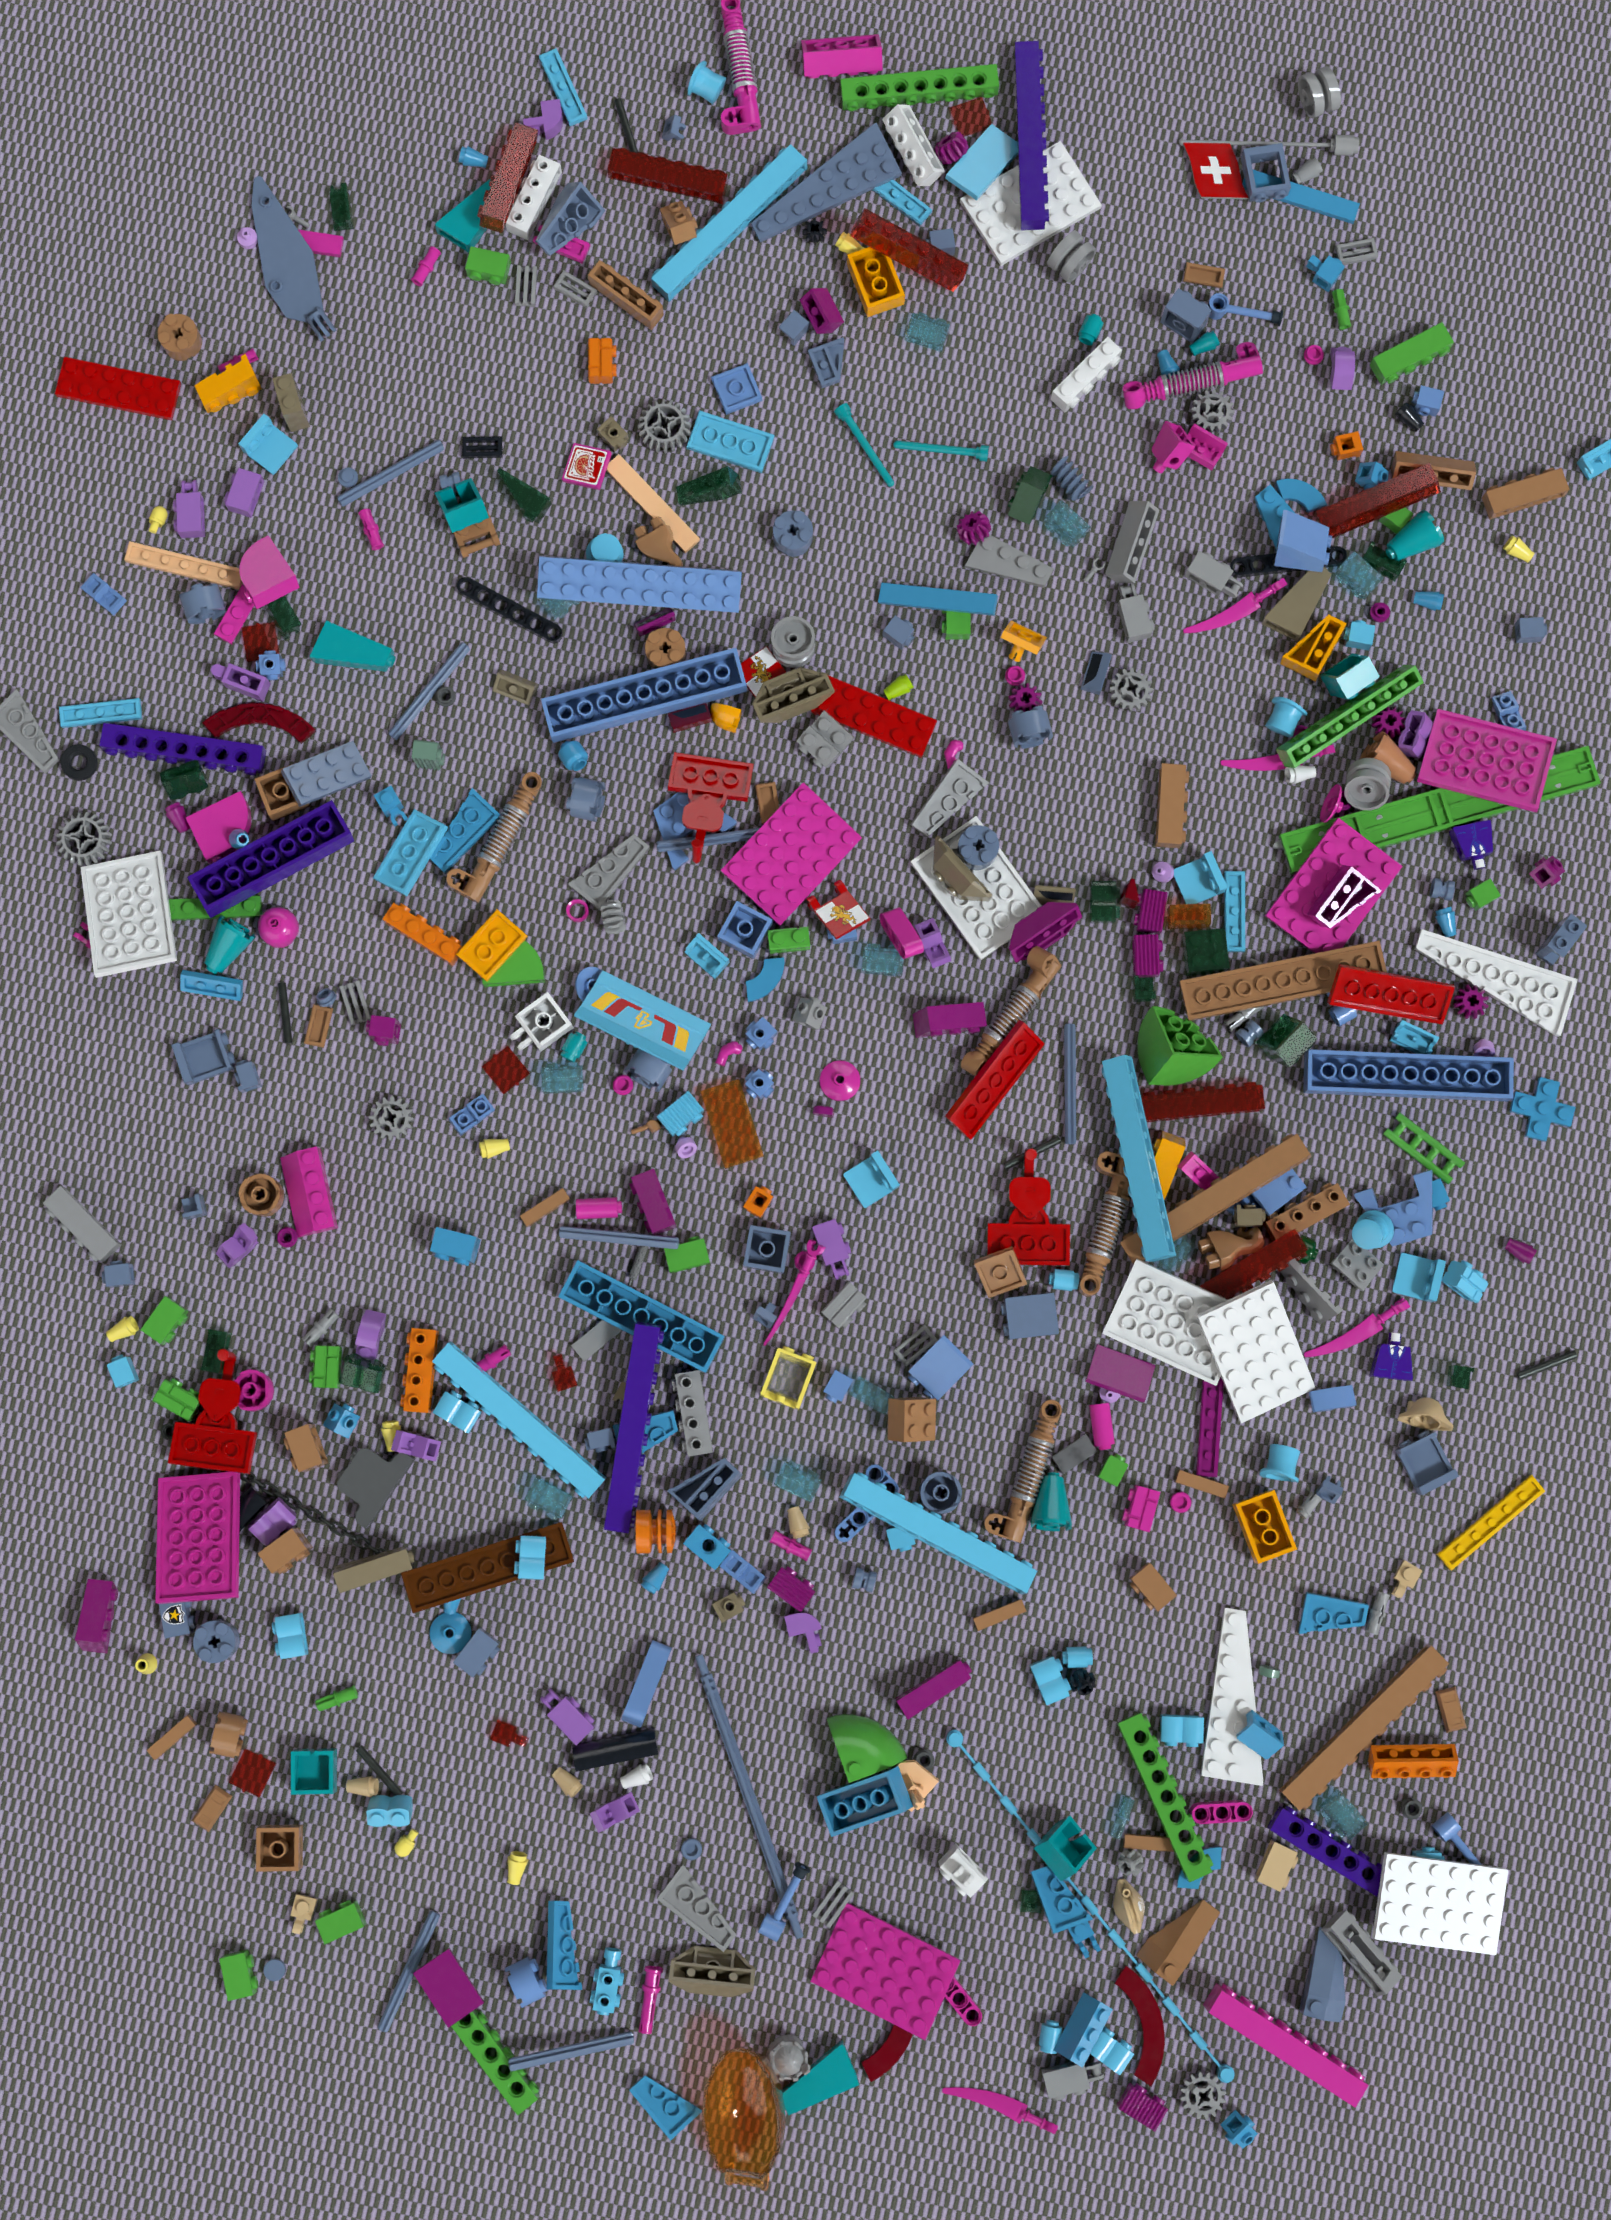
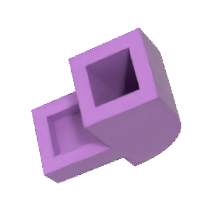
(550, 121)
(1342, 368)
(932, 942)
(237, 1246)
(369, 1334)
(416, 1445)
(802, 1623)
(614, 1811)

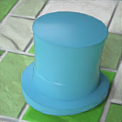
(706, 83)
(605, 548)
(1285, 716)
(1373, 1230)
(1281, 1463)

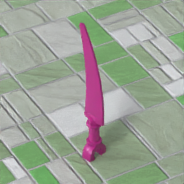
(1239, 610)
(1267, 763)
(798, 1284)
(1361, 1332)
(1007, 2106)

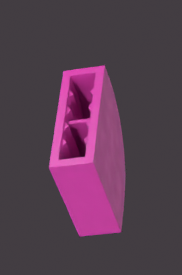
(265, 573)
(216, 822)

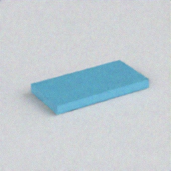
(983, 162)
(730, 441)
(410, 852)

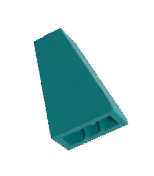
(461, 223)
(348, 649)
(827, 2077)

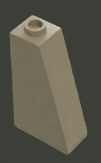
(1296, 607)
(372, 1568)

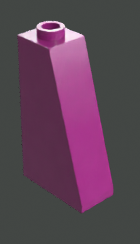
(933, 1688)

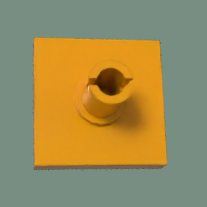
(1023, 639)

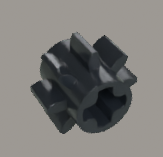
(815, 236)
(1082, 1682)

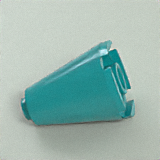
(1415, 537)
(226, 944)
(1052, 1505)

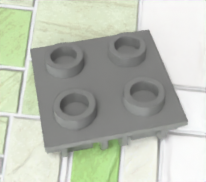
(1357, 1265)

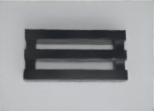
(493, 454)

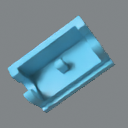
(1596, 460)
(706, 956)
(1413, 1038)

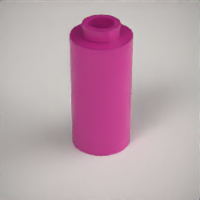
(598, 1208)
(1102, 1425)

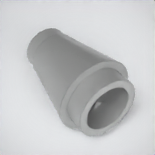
(1308, 171)

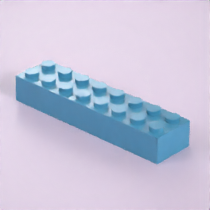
(625, 1306)

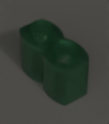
(184, 780)
(1103, 902)
(362, 1373)

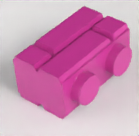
(1141, 1508)

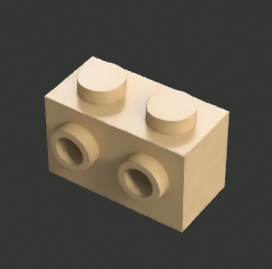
(1276, 1866)

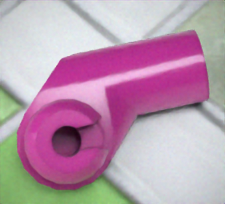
(951, 750)
(726, 1050)

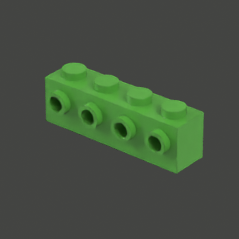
(1412, 353)

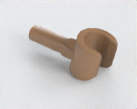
(652, 1125)

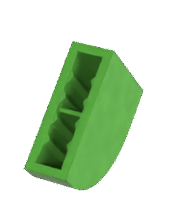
(520, 968)

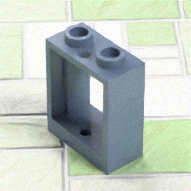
(1264, 154)

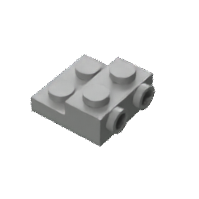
(825, 740)

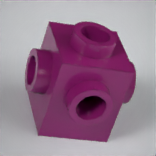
(1547, 871)

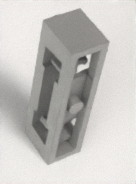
(1362, 1952)

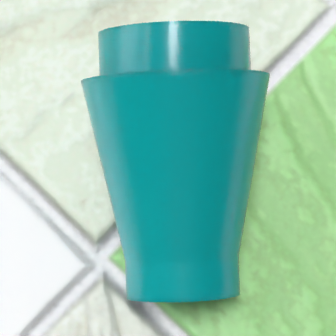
(1205, 343)

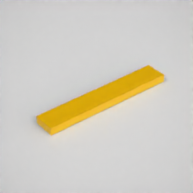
(1490, 1522)

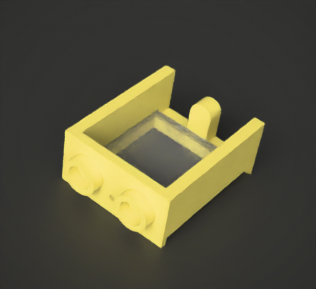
(788, 1377)

